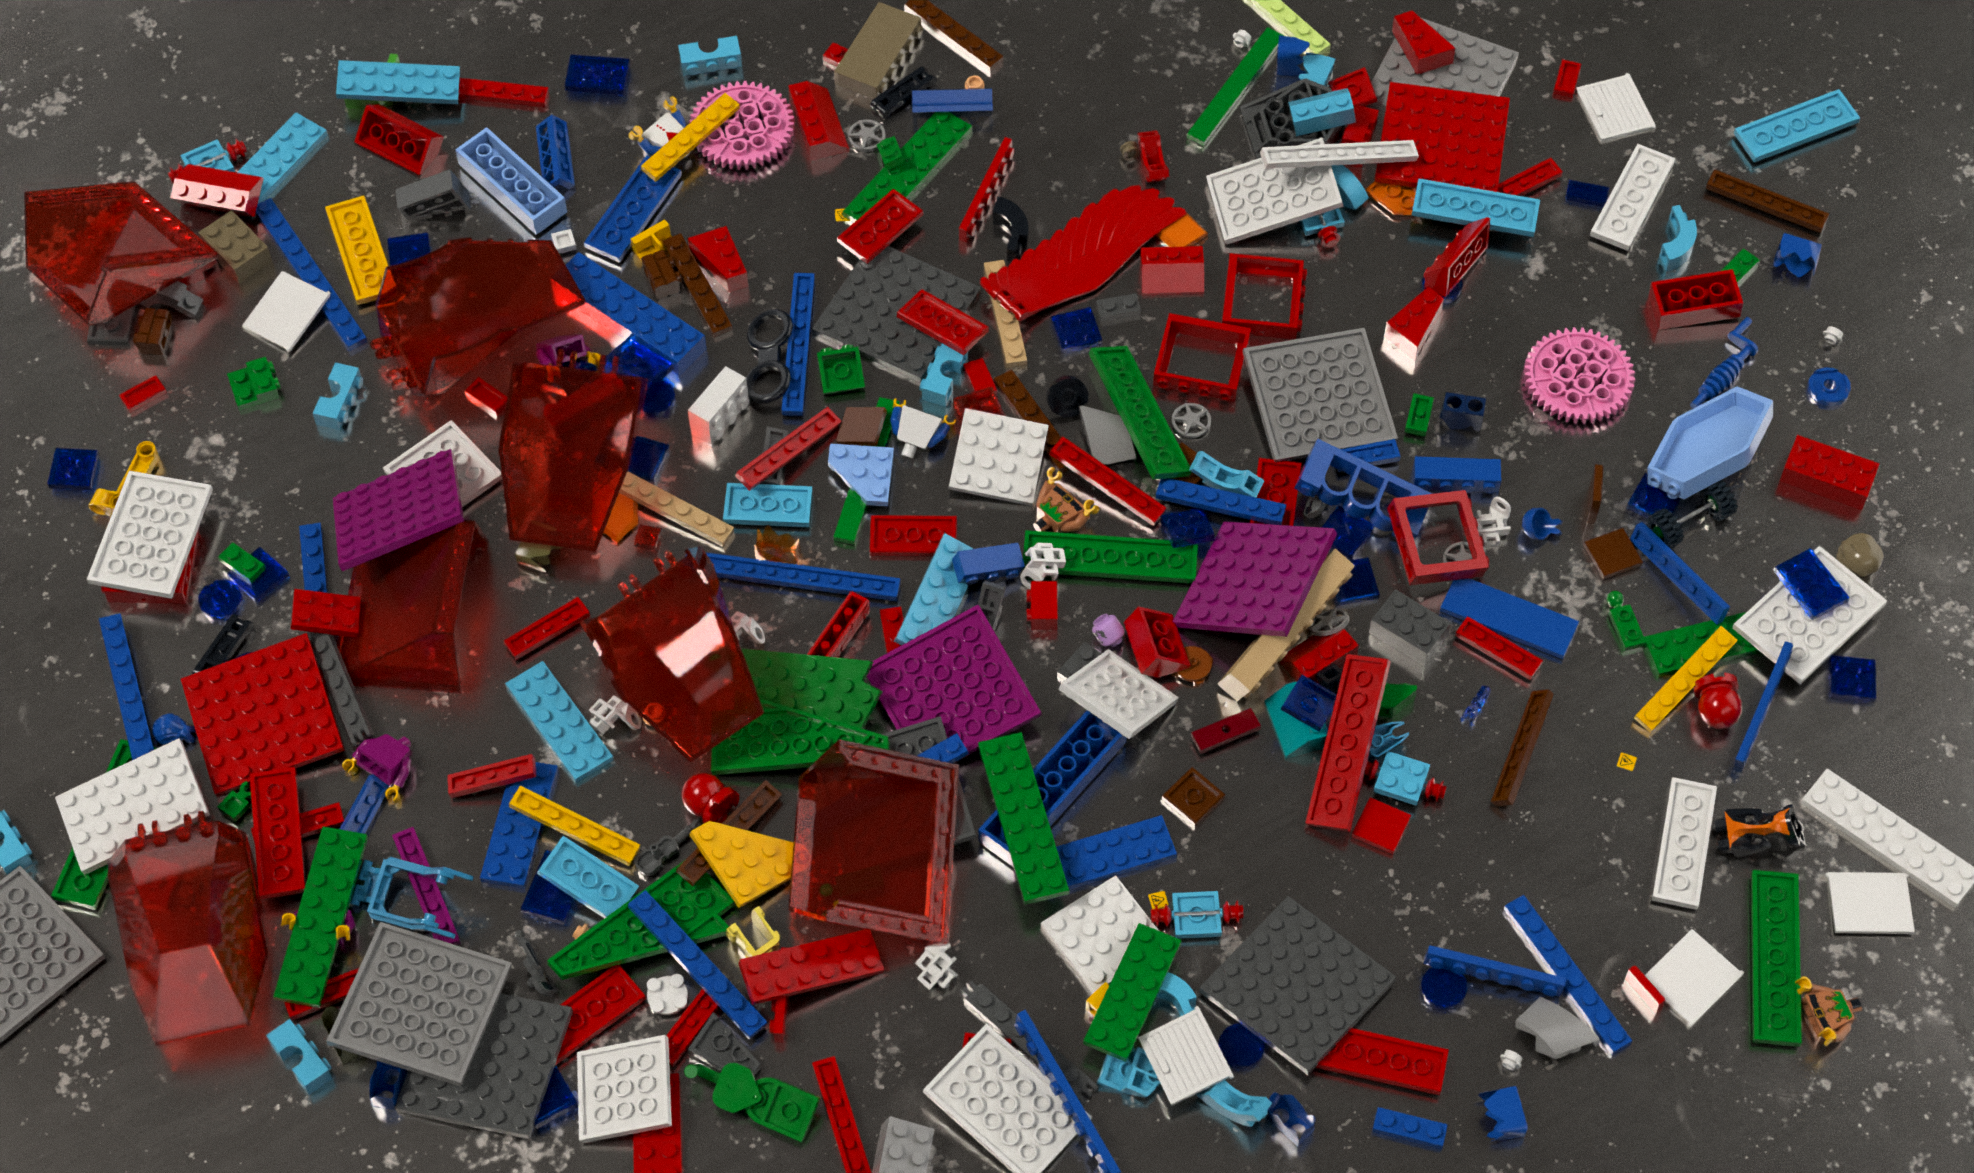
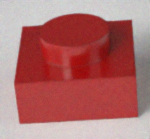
(834, 54)

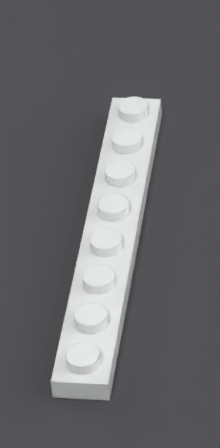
(1339, 154)

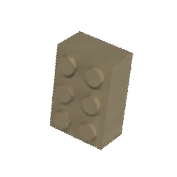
(238, 246)

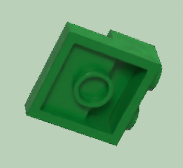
(840, 369)
(254, 383)

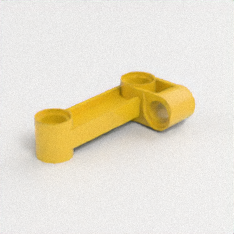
(103, 500)

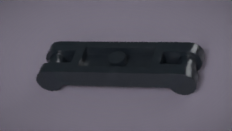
(902, 91)
(225, 643)

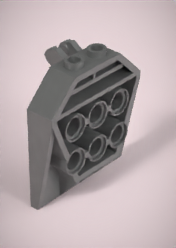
(1271, 122)

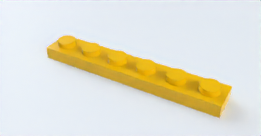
(690, 137)
(1685, 678)
(574, 825)

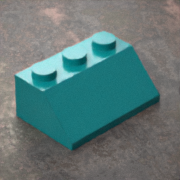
(1293, 735)

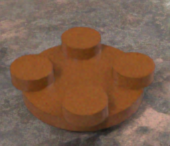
(1200, 666)

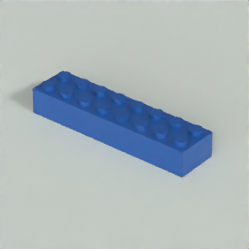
(635, 315)
(1063, 774)

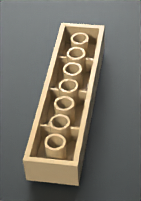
(1267, 650)

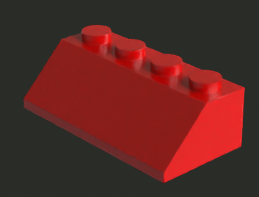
(817, 120)
(398, 138)
(217, 190)
(1458, 257)

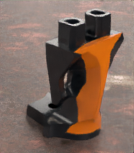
(1742, 834)

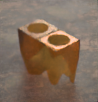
(771, 539)

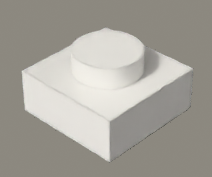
(563, 241)

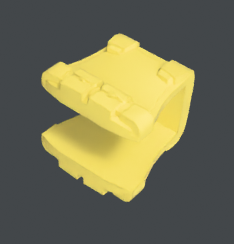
(736, 936)

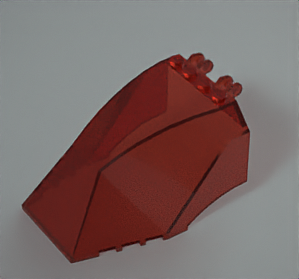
(467, 308)
(567, 449)
(678, 655)
(190, 927)

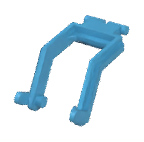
(378, 884)

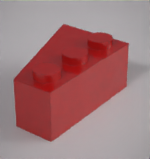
(1421, 43)
(1362, 129)
(719, 255)
(1414, 322)

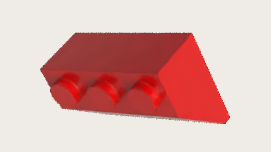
(1172, 270)
(1156, 642)
(1319, 653)

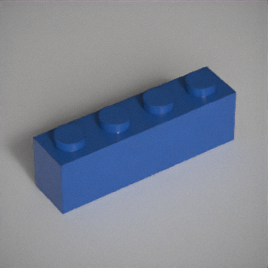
(1457, 474)

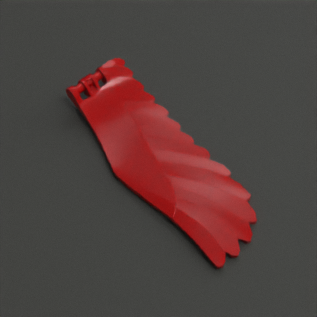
(1082, 253)

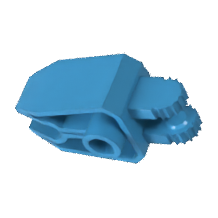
(1382, 745)

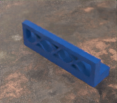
(952, 100)
(558, 151)

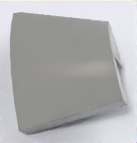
(1106, 436)
(1555, 1029)

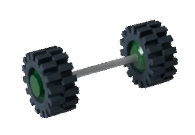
(1716, 499)

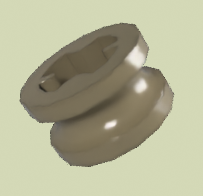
(1130, 150)

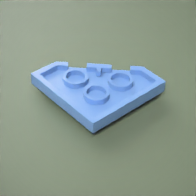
(864, 470)

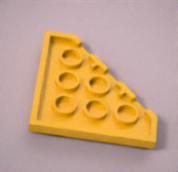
(744, 860)

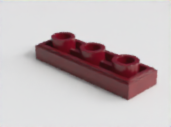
(1236, 726)

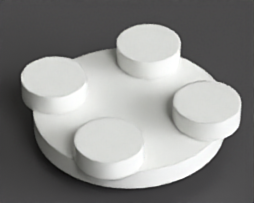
(667, 994)

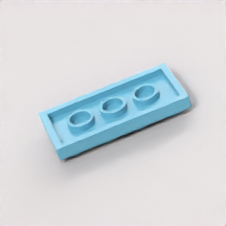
(768, 505)
(587, 878)

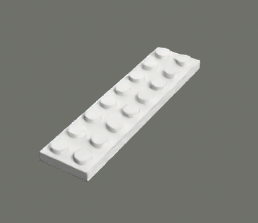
(1890, 837)

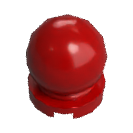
(1718, 700)
(707, 798)

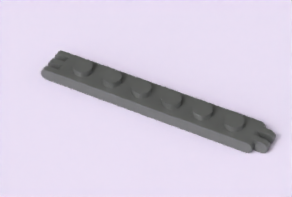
(341, 687)
(1003, 1020)

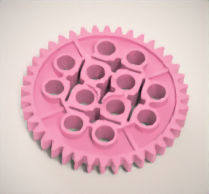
(754, 142)
(1572, 349)

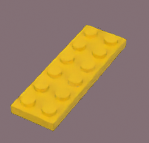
(358, 247)

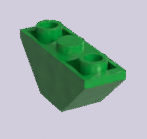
(1396, 698)

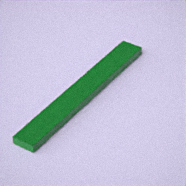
(1234, 87)
(854, 507)

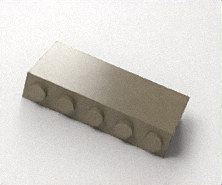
(878, 51)

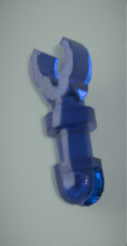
(1477, 702)

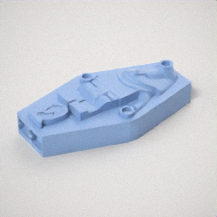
(1710, 442)

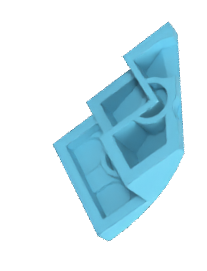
(1131, 1077)

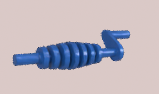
(1726, 372)

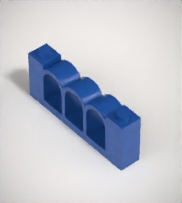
(1312, 483)

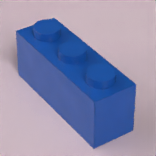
(988, 563)

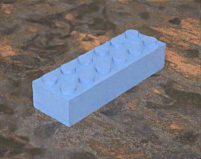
(511, 181)

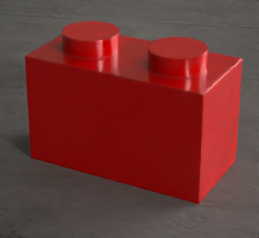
(1043, 605)

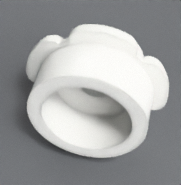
(1242, 38)
(1832, 335)
(1511, 1060)

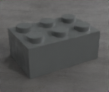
(1409, 627)

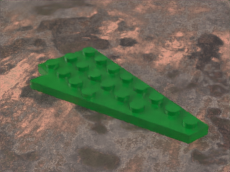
(815, 684)
(785, 741)
(625, 938)

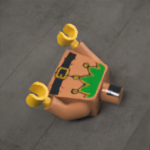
(1059, 509)
(1827, 1011)

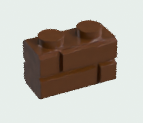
(661, 274)
(153, 331)

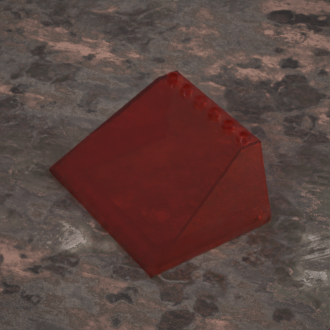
(107, 247)
(412, 612)
(875, 841)

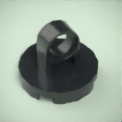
(1066, 396)

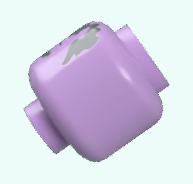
(1108, 630)

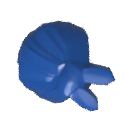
(1539, 524)
(172, 727)

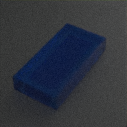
(1587, 193)

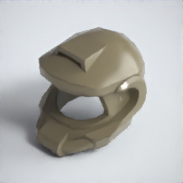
(1860, 554)

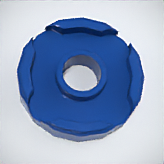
(1826, 396)

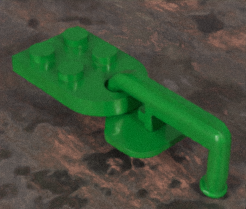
(782, 1105)

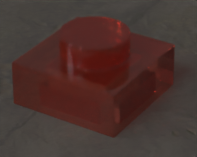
(647, 537)

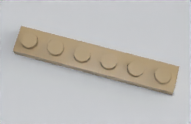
(1007, 326)
(676, 509)

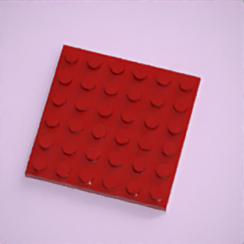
(1454, 134)
(262, 713)

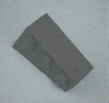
(431, 195)

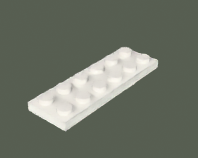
(1632, 197)
(1684, 843)

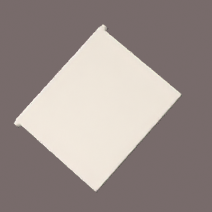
(1615, 107)
(286, 310)
(1870, 903)
(1693, 977)
(1185, 1056)

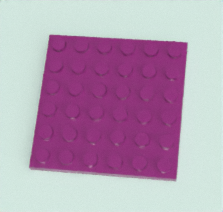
(397, 509)
(1255, 578)
(956, 675)

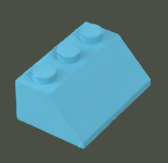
(1322, 112)

